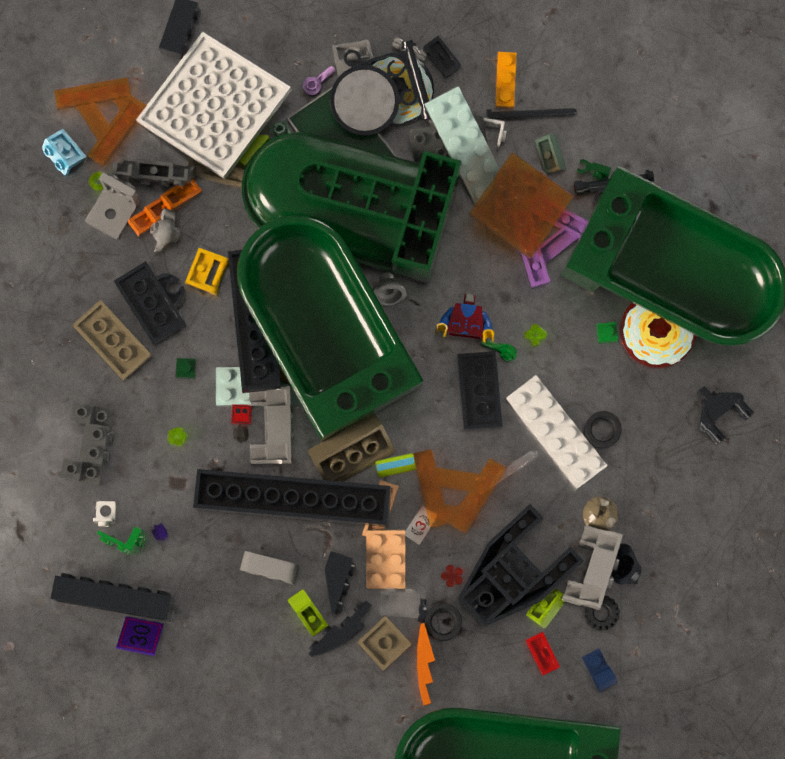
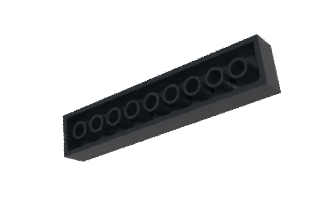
(292, 498)

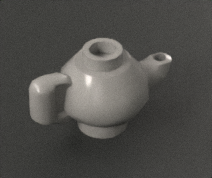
(165, 230)

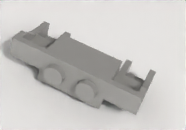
(277, 427)
(598, 576)

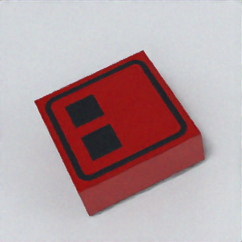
(241, 414)

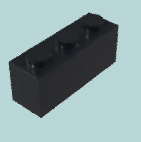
(179, 28)

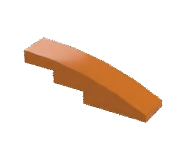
(172, 199)
(424, 657)

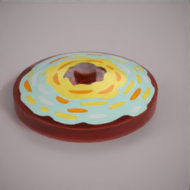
(653, 339)

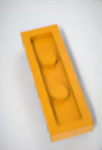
(505, 80)

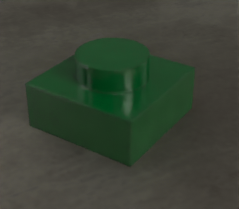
(185, 368)

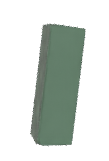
(550, 154)

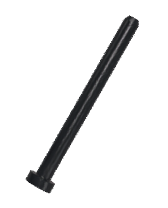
(530, 113)

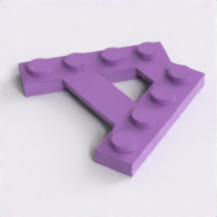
(570, 230)

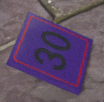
(140, 636)

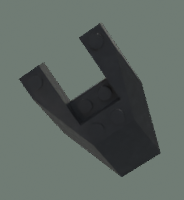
(505, 577)

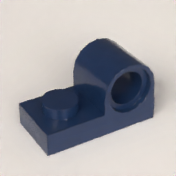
(599, 670)

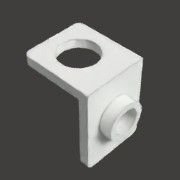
(499, 125)
(105, 521)

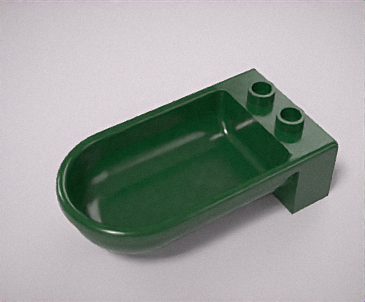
(378, 203)
(679, 262)
(323, 323)
(498, 735)

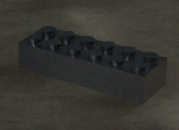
(113, 598)

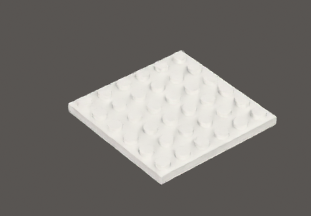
(214, 105)

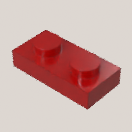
(542, 653)

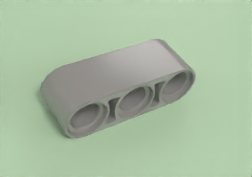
(269, 567)

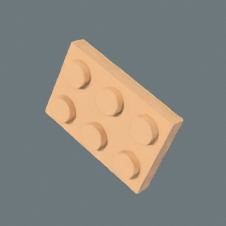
(385, 559)

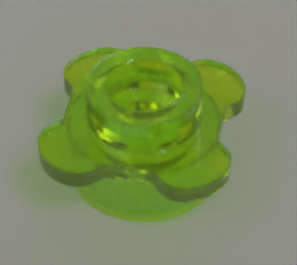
(535, 339)

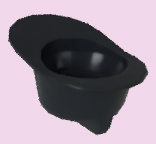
(628, 567)

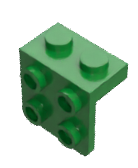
(136, 540)

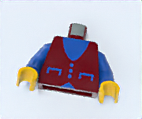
(466, 321)

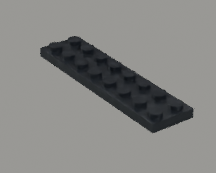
(256, 360)

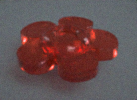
(452, 575)

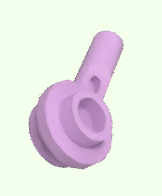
(313, 85)

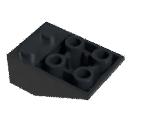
(337, 573)

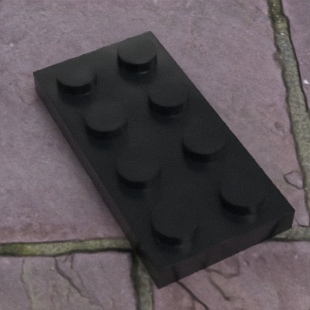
(479, 390)

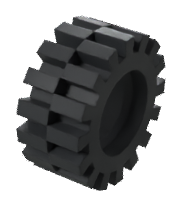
(605, 624)

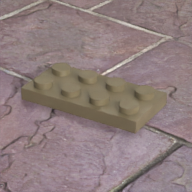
(112, 340)

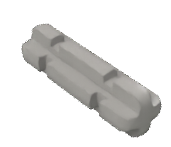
(419, 54)

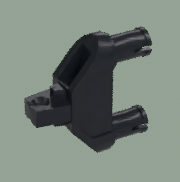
(715, 406)

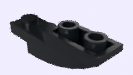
(337, 637)

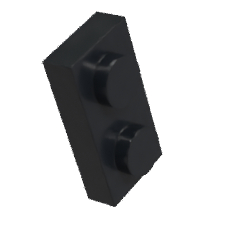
(442, 56)

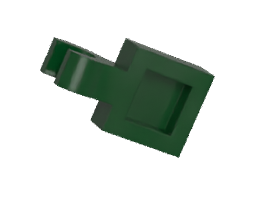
(597, 170)

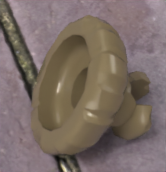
(592, 514)

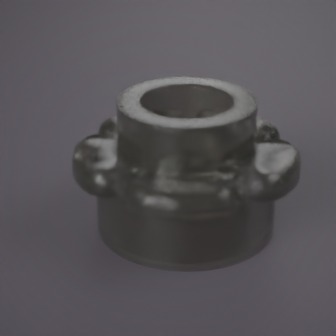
(241, 433)

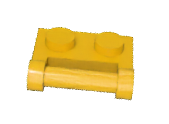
(201, 270)

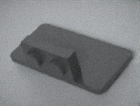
(429, 140)

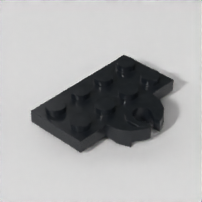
(152, 301)

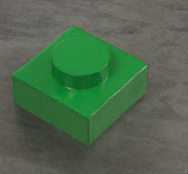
(607, 332)

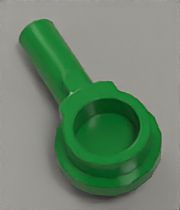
(507, 351)

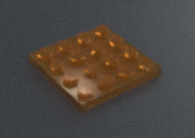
(520, 205)

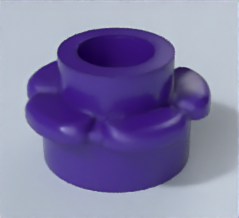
(160, 532)

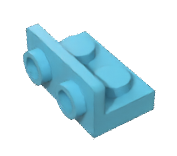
(63, 151)

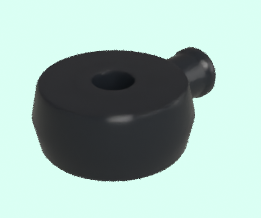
(422, 611)

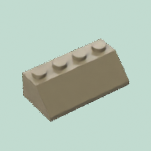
(352, 450)

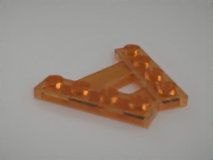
(85, 99)
(478, 487)

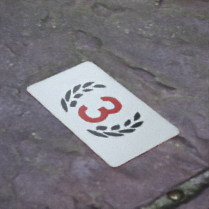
(418, 527)

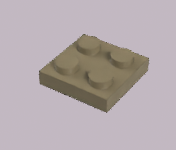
(384, 643)

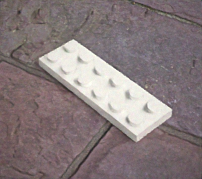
(556, 432)

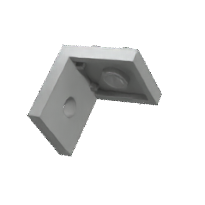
(116, 197)

